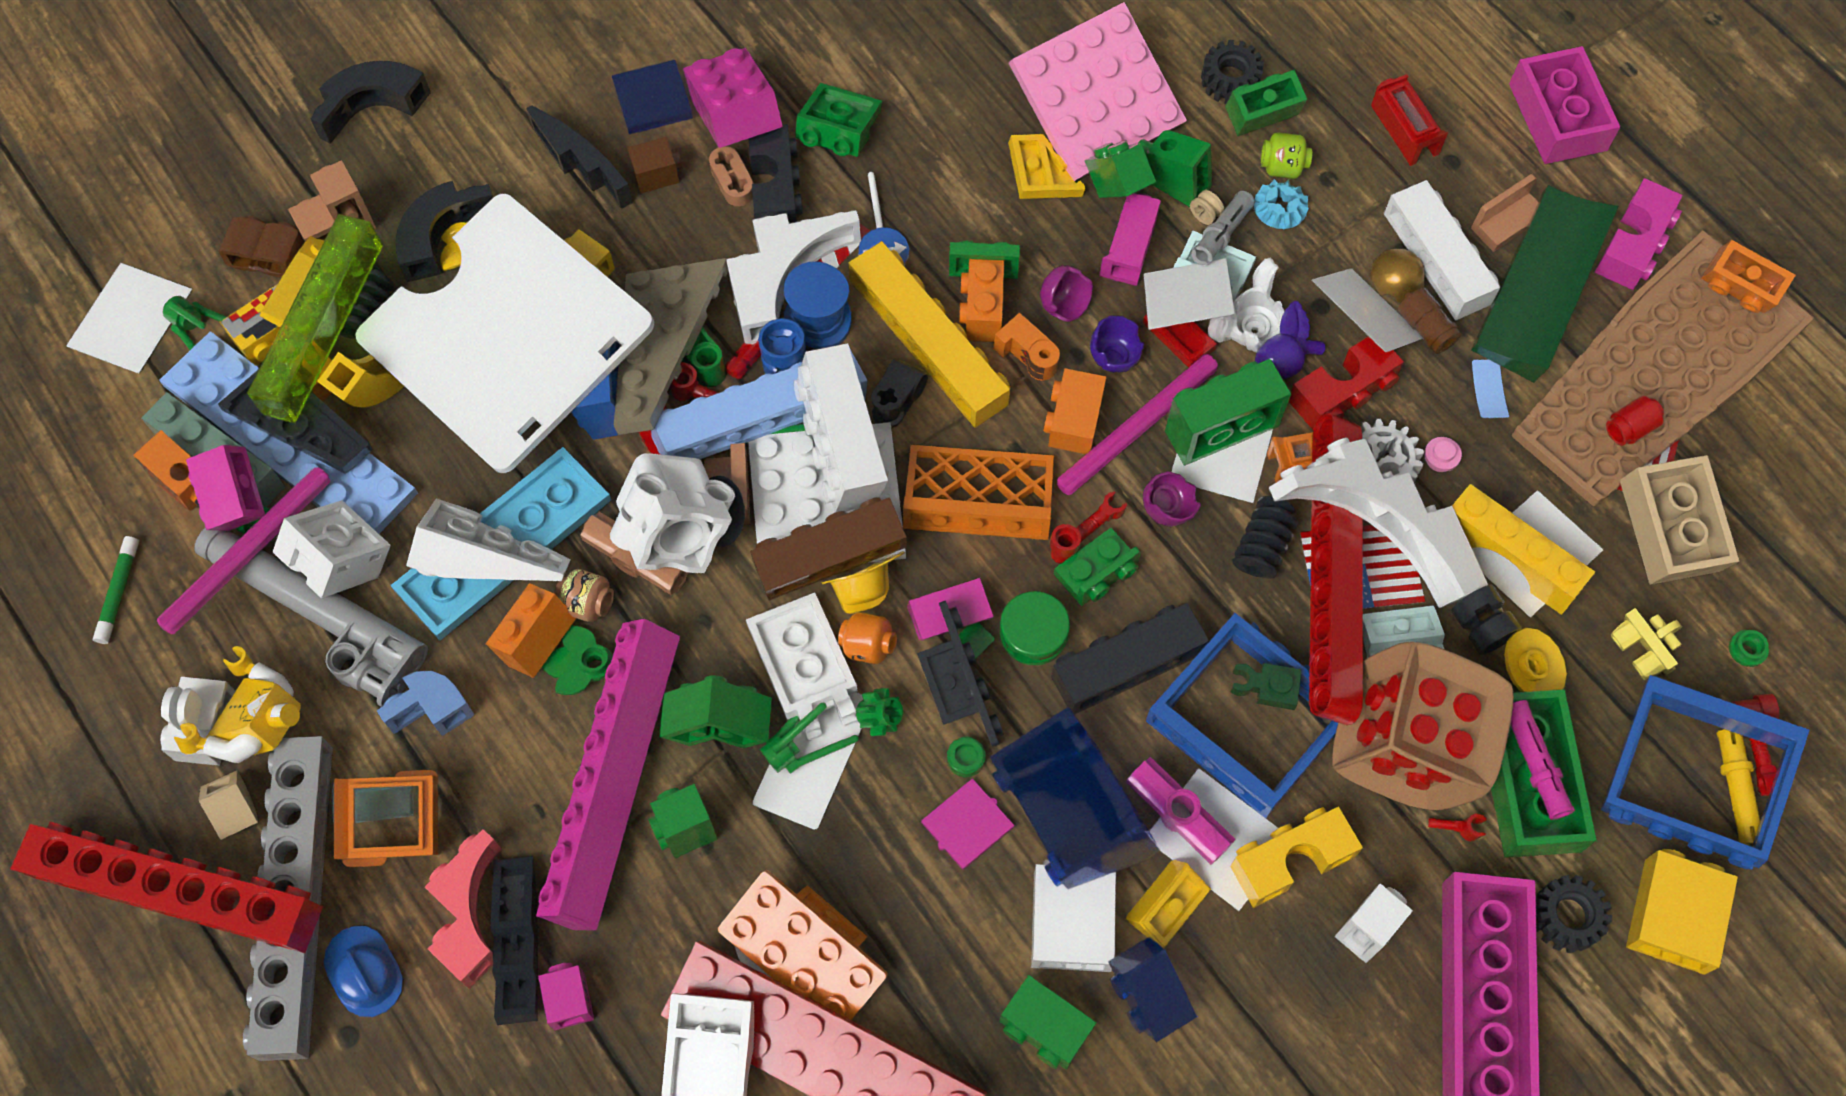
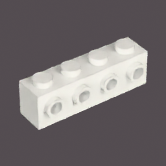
(1447, 255)

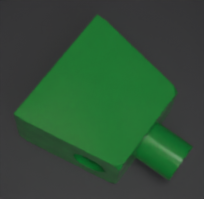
(1180, 165)

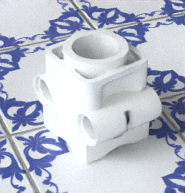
(671, 513)

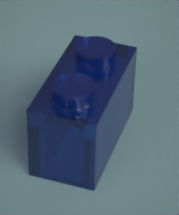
(1151, 989)

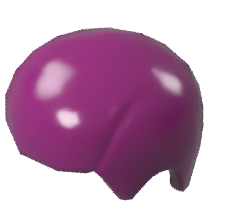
(1066, 293)
(1170, 499)

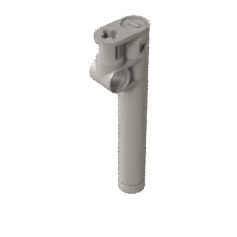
(379, 649)

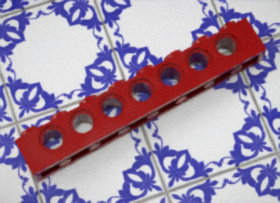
(44, 859)

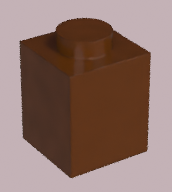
(654, 164)

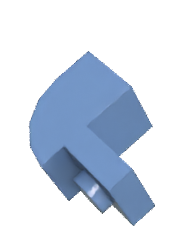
(430, 695)

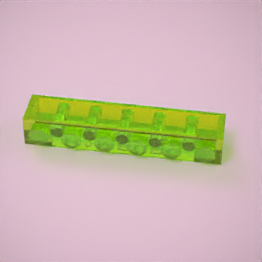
(315, 319)

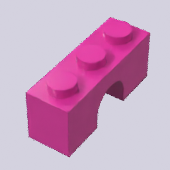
(1630, 255)

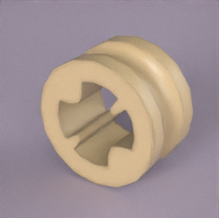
(1206, 207)

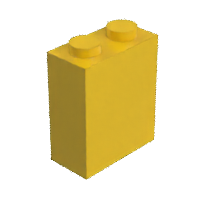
(1682, 911)

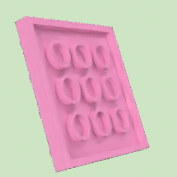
(1097, 88)

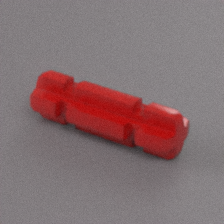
(746, 355)

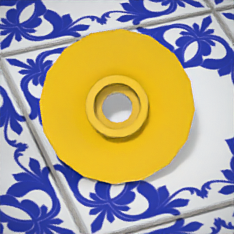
(1534, 661)

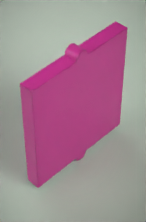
(967, 824)

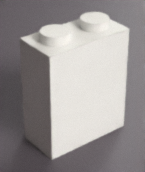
(1073, 925)

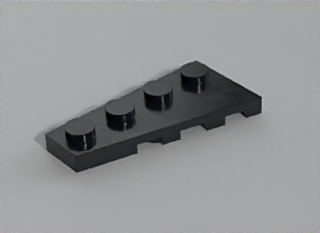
(316, 431)

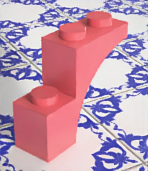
(457, 887)

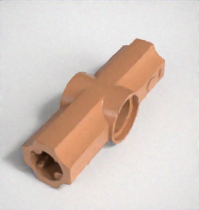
(597, 534)

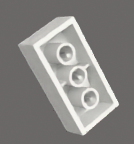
(840, 428)

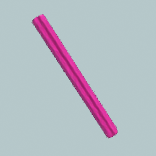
(1135, 426)
(242, 551)

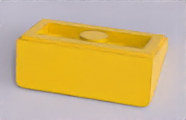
(1168, 902)

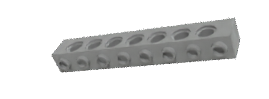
(292, 1034)

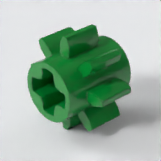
(879, 712)

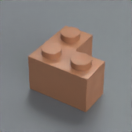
(336, 197)

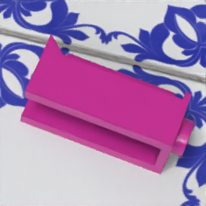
(1131, 239)

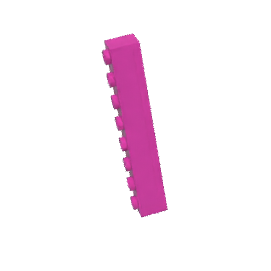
(608, 776)

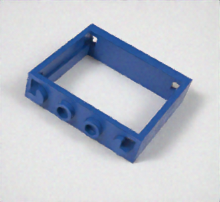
(1726, 716)
(1205, 751)

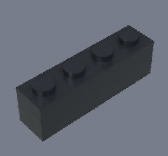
(1128, 658)

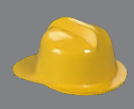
(864, 588)

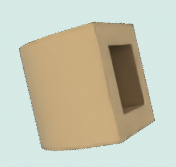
(228, 804)

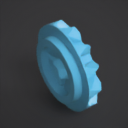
(1274, 214)

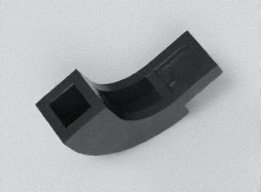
(367, 86)
(428, 220)

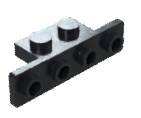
(952, 679)

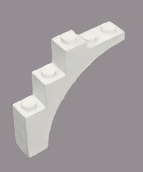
(1392, 504)

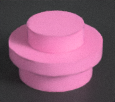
(1442, 454)

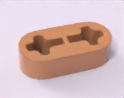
(725, 178)

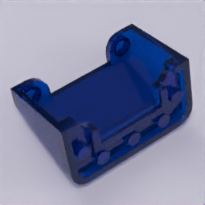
(1073, 802)

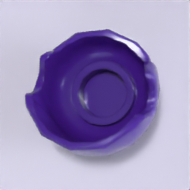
(1116, 344)

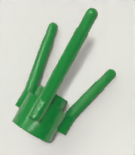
(187, 316)
(781, 749)

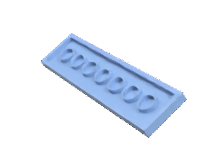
(215, 370)

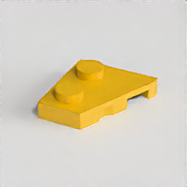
(1041, 170)

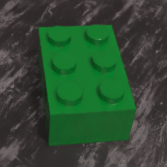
(1226, 411)

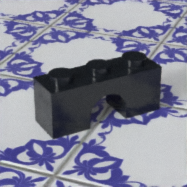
(772, 155)

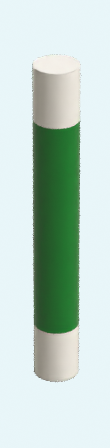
(115, 590)

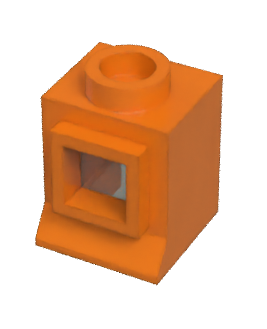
(1291, 452)

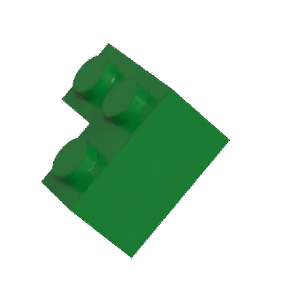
(715, 712)

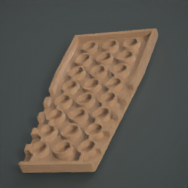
(1665, 344)

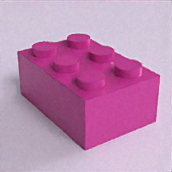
(732, 97)
(1564, 105)

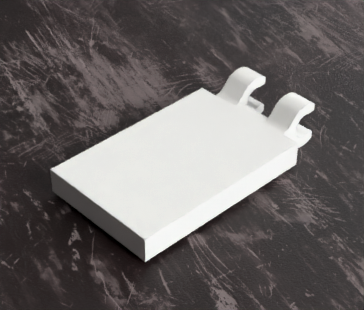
(804, 661)

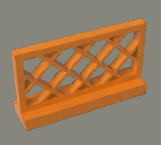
(977, 513)

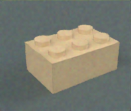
(1679, 519)

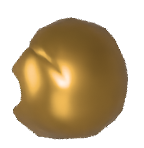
(1397, 273)

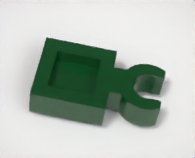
(1274, 684)

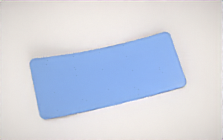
(1489, 389)

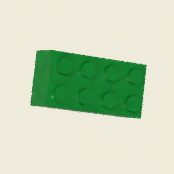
(1520, 808)

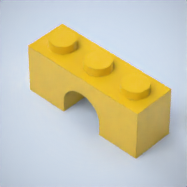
(1323, 838)

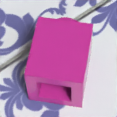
(565, 996)

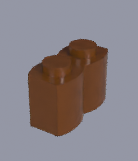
(260, 246)

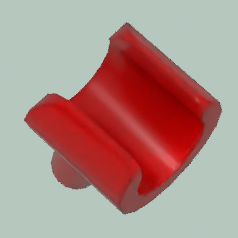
(1463, 827)

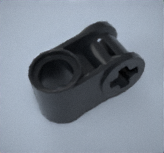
(897, 392)

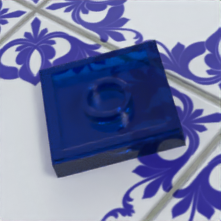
(652, 97)

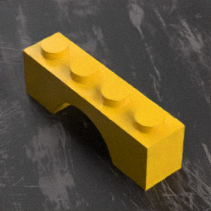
(1549, 569)

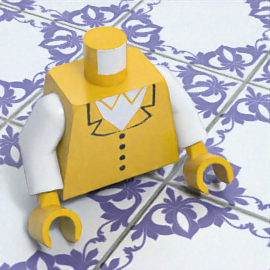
(253, 717)

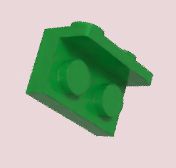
(963, 251)
(1097, 567)

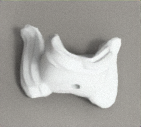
(1253, 311)

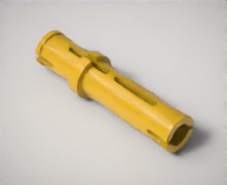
(1740, 785)

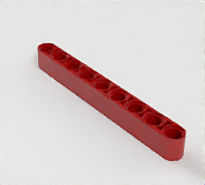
(1335, 595)

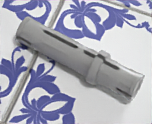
(1218, 234)

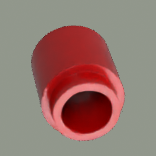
(1635, 420)

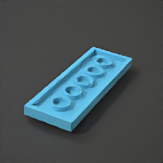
(539, 509)

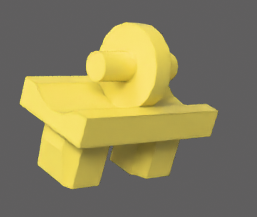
(1657, 657)

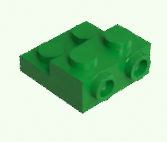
(837, 120)

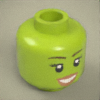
(1285, 155)

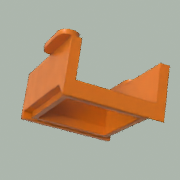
(377, 856)

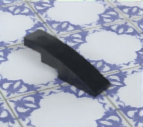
(575, 152)
(515, 940)

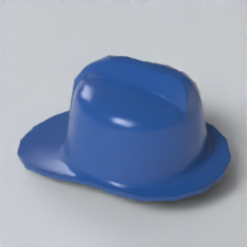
(363, 971)

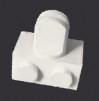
(196, 703)

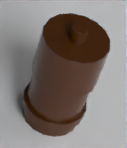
(1429, 320)

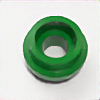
(1752, 639)

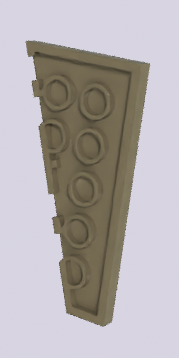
(678, 305)

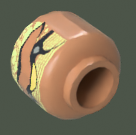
(585, 594)

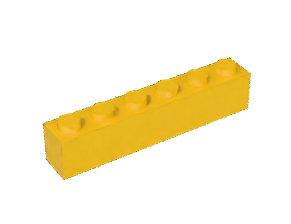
(929, 334)

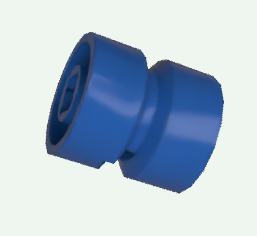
(781, 345)

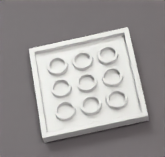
(790, 486)

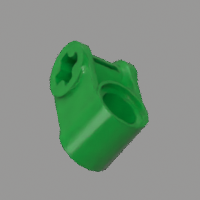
(705, 352)

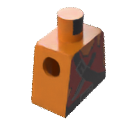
(168, 467)

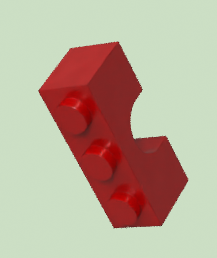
(1370, 371)

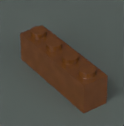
(828, 548)

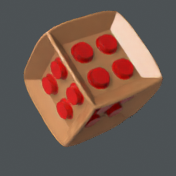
(1426, 728)

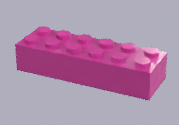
(1489, 986)

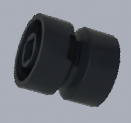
(1492, 631)

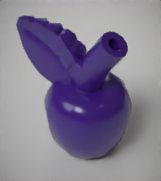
(1289, 347)

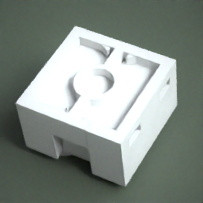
(331, 548)

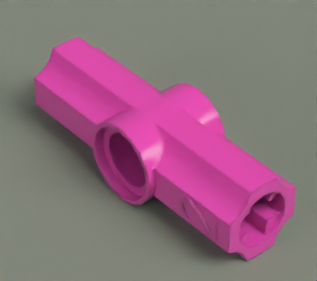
(1199, 829)

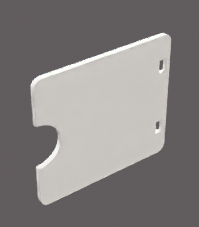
(508, 336)

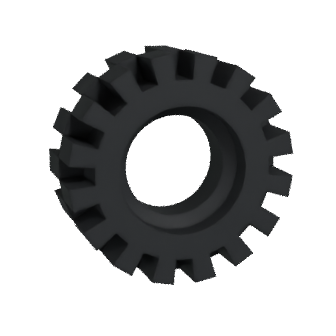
(1230, 56)
(1592, 904)

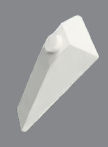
(458, 545)

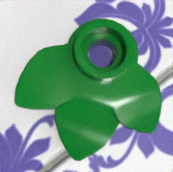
(572, 661)

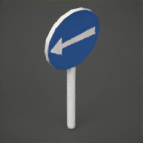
(890, 237)

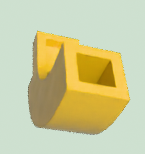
(359, 381)

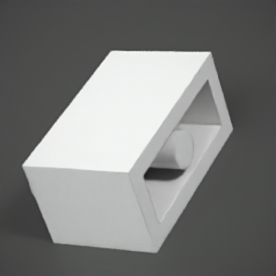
(1374, 922)

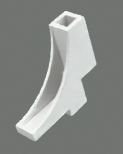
(782, 246)

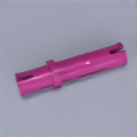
(1543, 771)

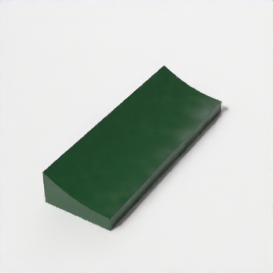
(1544, 282)

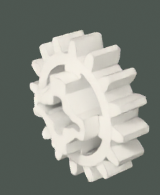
(1392, 441)

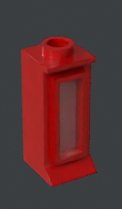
(1407, 119)

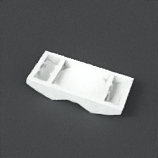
(708, 1046)

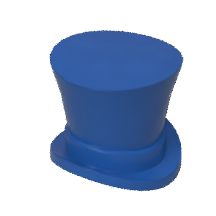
(818, 303)

